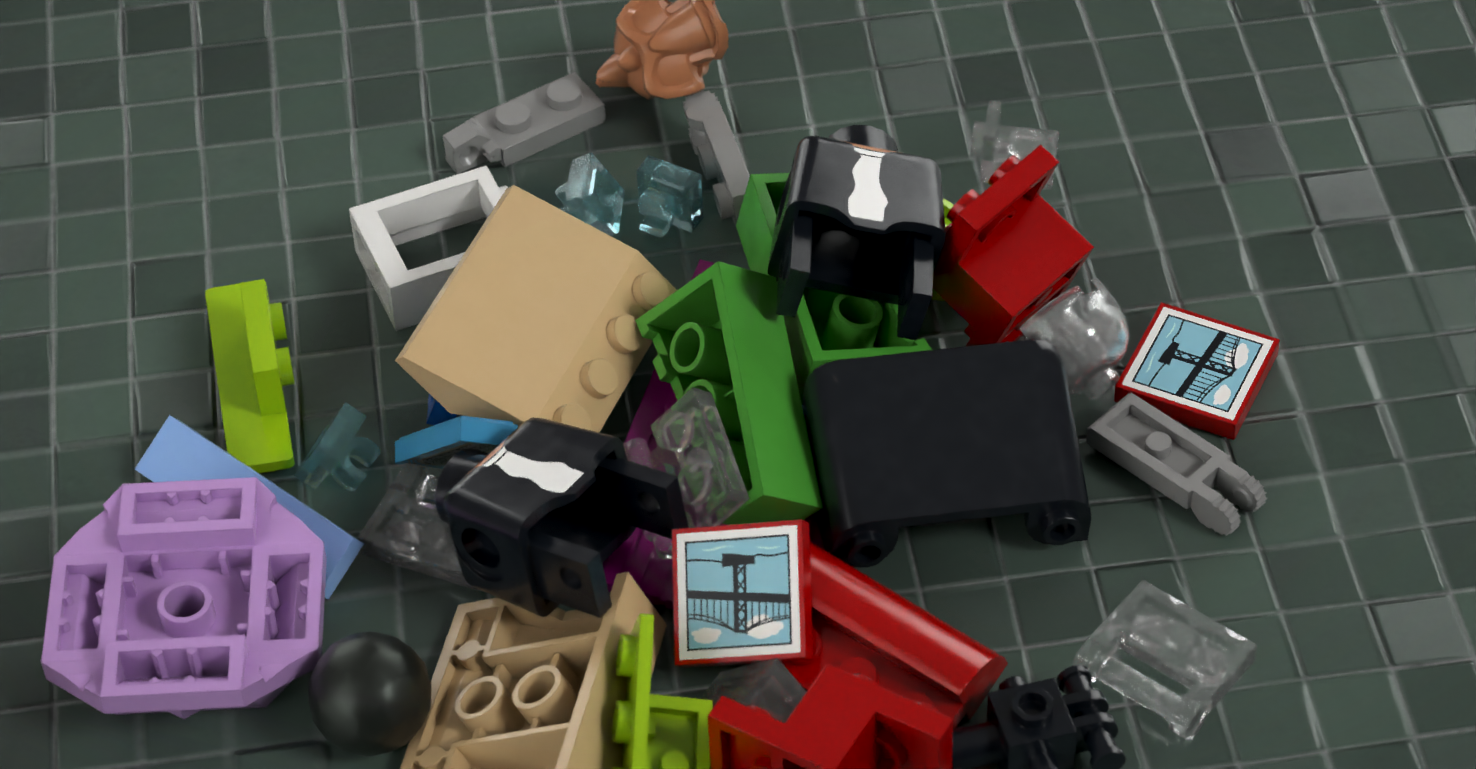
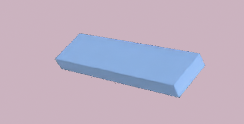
(186, 455)

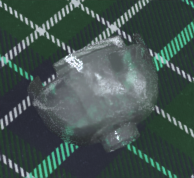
(1089, 336)

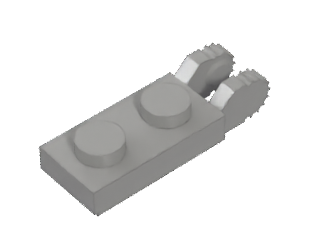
(717, 152)
(1176, 463)

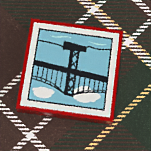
(1198, 369)
(742, 593)

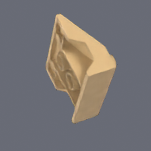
(536, 319)
(529, 686)

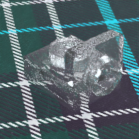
(999, 142)

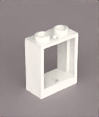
(410, 216)

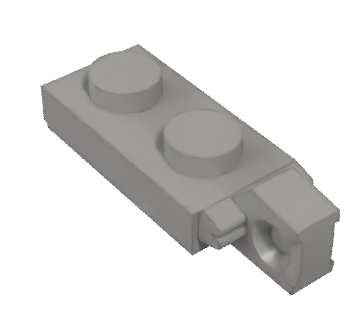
(525, 125)

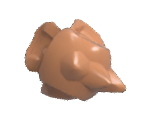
(664, 47)

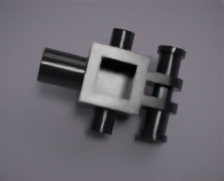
(1041, 727)

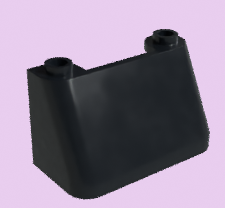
(944, 443)

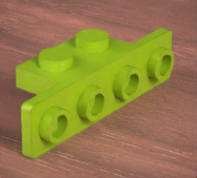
(251, 373)
(655, 727)

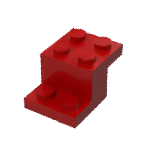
(1007, 251)
(836, 725)

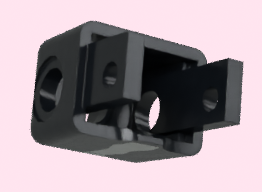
(859, 224)
(549, 512)

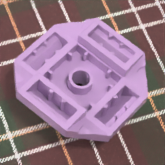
(185, 600)

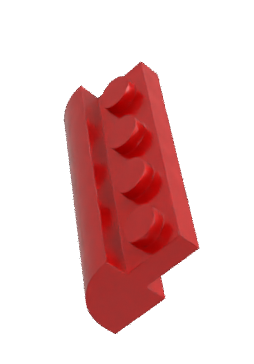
(892, 642)

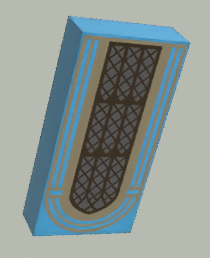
(438, 443)

